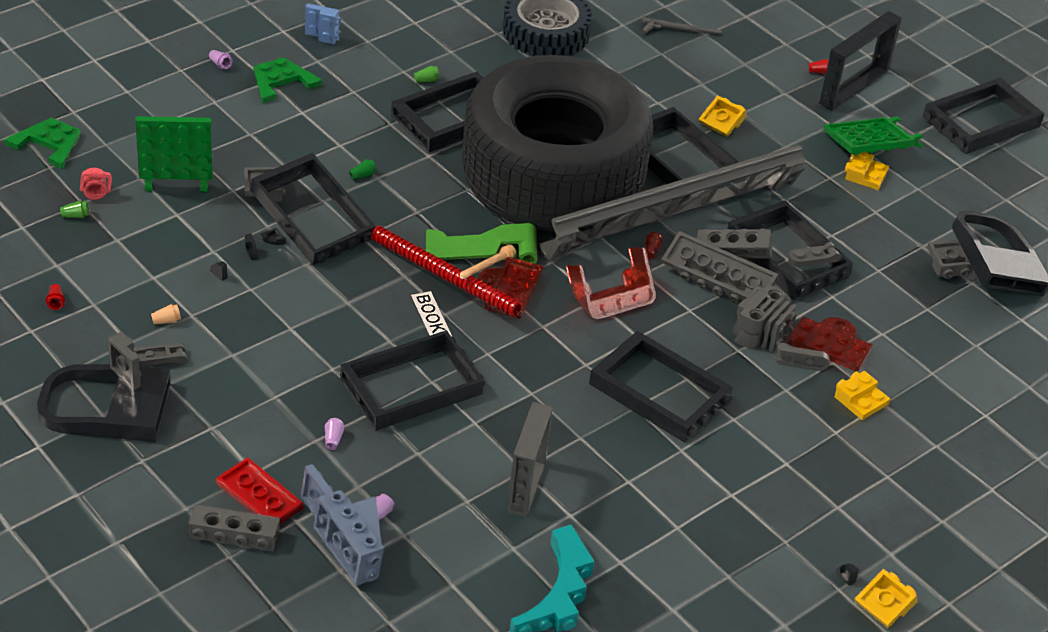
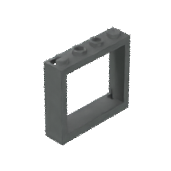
(529, 459)

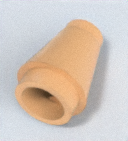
(168, 314)

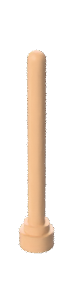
(506, 251)

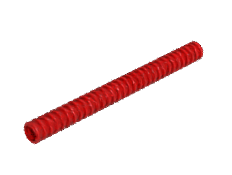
(446, 271)

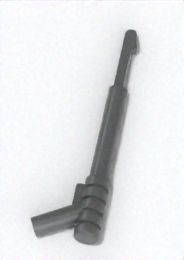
(652, 23)

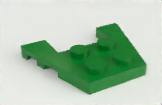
(279, 73)
(50, 134)

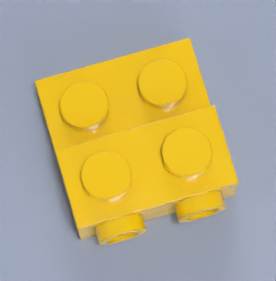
(722, 116)
(865, 171)
(861, 395)
(886, 598)

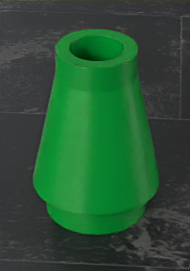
(364, 169)

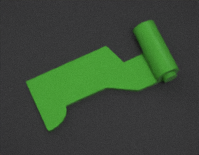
(485, 244)

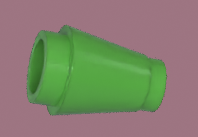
(428, 74)
(75, 210)

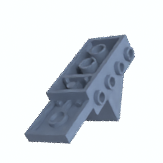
(345, 527)

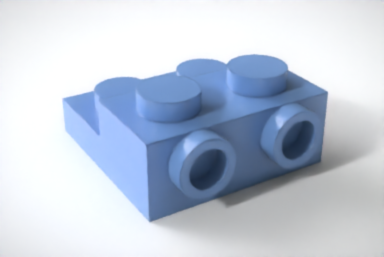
(322, 23)

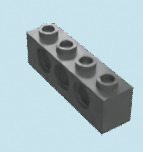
(741, 242)
(234, 527)

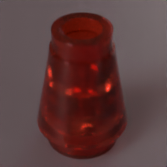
(653, 243)

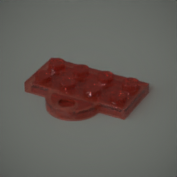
(514, 279)
(836, 342)

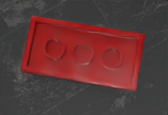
(259, 491)

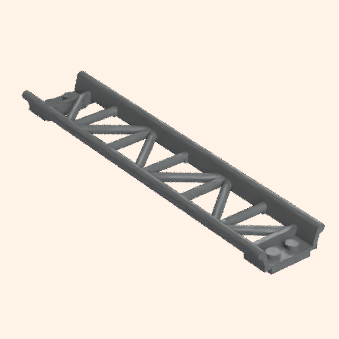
(781, 170)

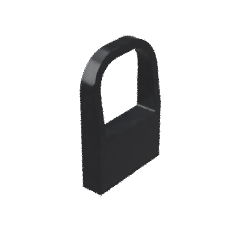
(999, 267)
(131, 412)

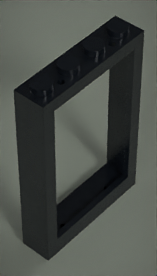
(886, 31)
(403, 112)
(1030, 115)
(674, 119)
(298, 169)
(808, 233)
(386, 359)
(681, 429)

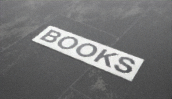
(430, 313)

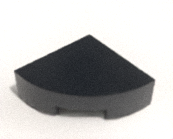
(273, 237)
(250, 247)
(219, 269)
(848, 573)

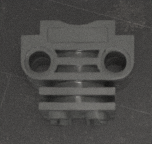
(764, 319)

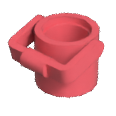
(94, 183)

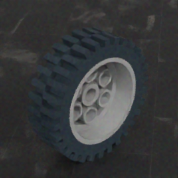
(547, 26)

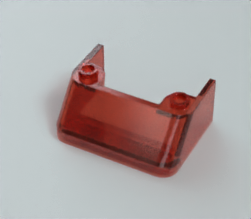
(634, 293)

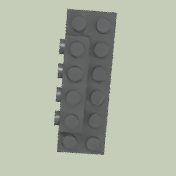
(716, 268)

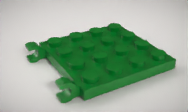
(872, 135)
(174, 149)

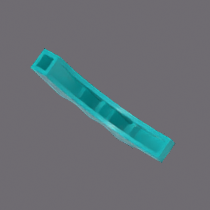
(558, 606)

